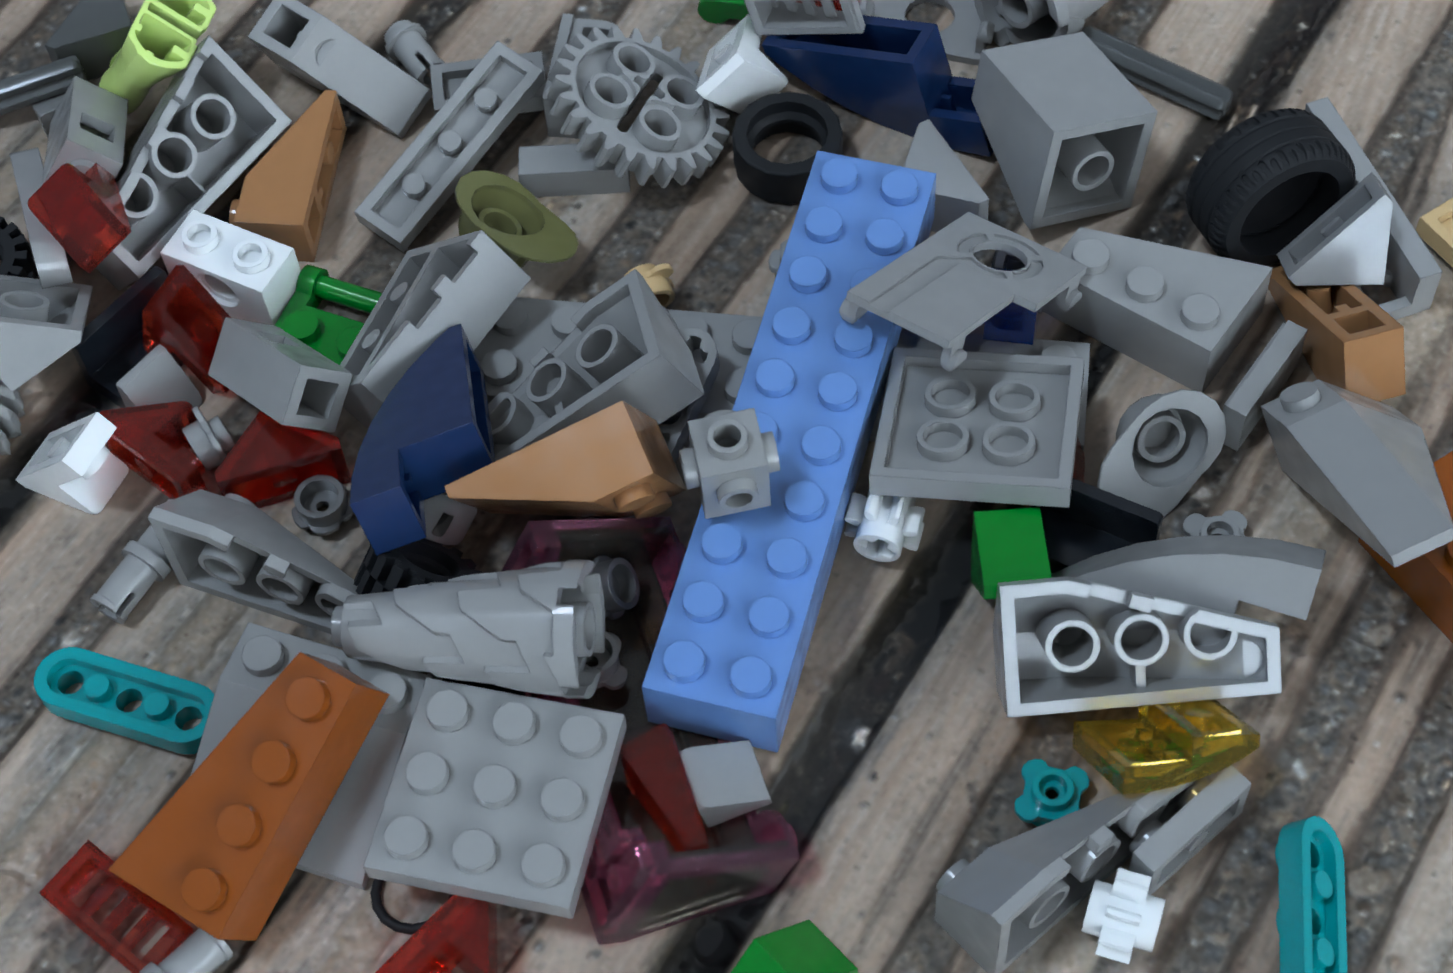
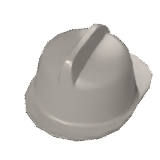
(1163, 448)

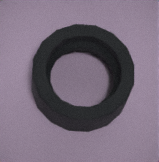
(777, 115)

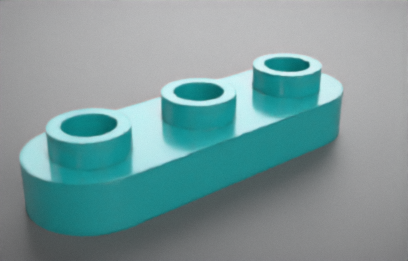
(111, 686)
(1311, 898)

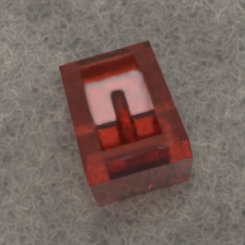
(276, 459)

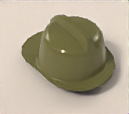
(512, 219)

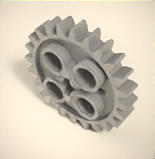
(599, 84)

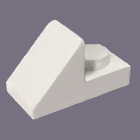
(738, 71)
(76, 465)

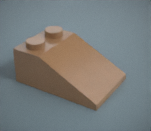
(592, 468)

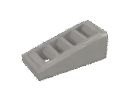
(805, 18)

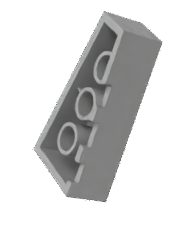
(188, 154)

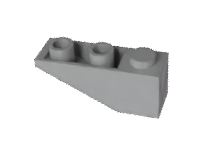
(336, 60)

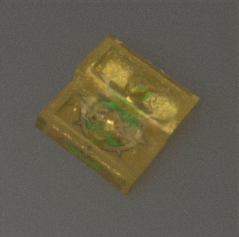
(1165, 745)

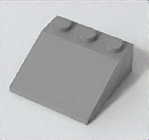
(348, 825)

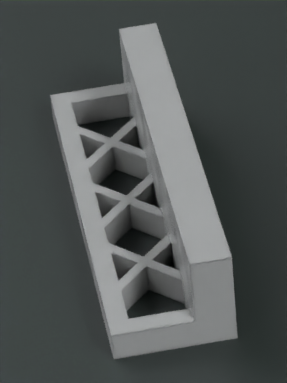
(1409, 265)

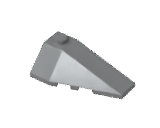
(248, 558)
(1107, 647)
(1036, 878)

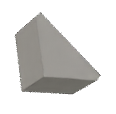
(955, 186)
(1345, 242)

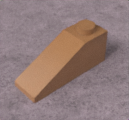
(293, 182)
(1347, 336)

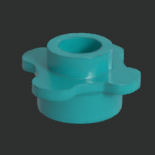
(1039, 778)

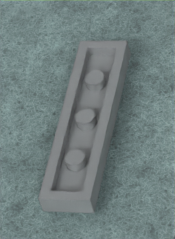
(450, 146)

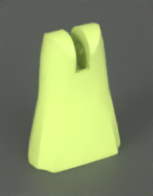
(156, 47)

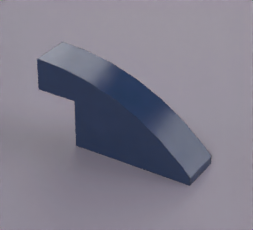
(889, 75)
(420, 440)

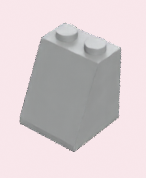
(1062, 127)

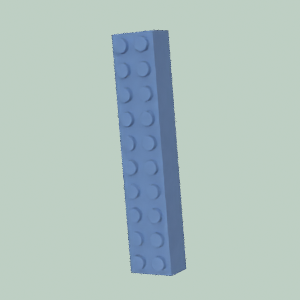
(816, 381)

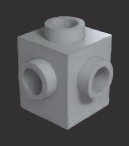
(729, 462)

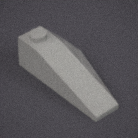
(616, 353)
(1362, 466)

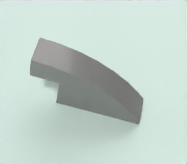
(1212, 572)

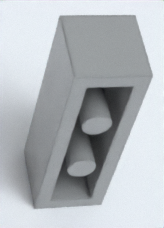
(565, 172)

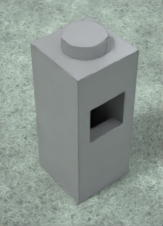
(80, 144)
(280, 375)

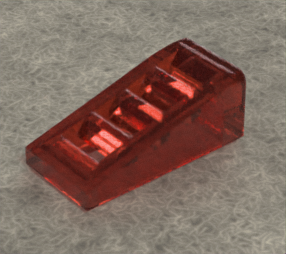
(662, 788)
(72, 879)

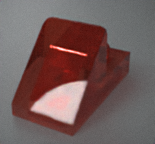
(82, 213)
(186, 323)
(155, 447)
(456, 935)

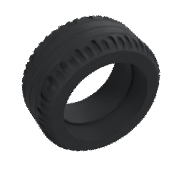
(1267, 184)

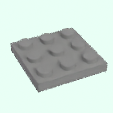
(979, 433)
(497, 797)

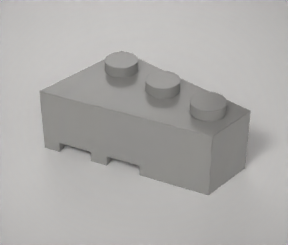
(431, 290)
(1163, 303)

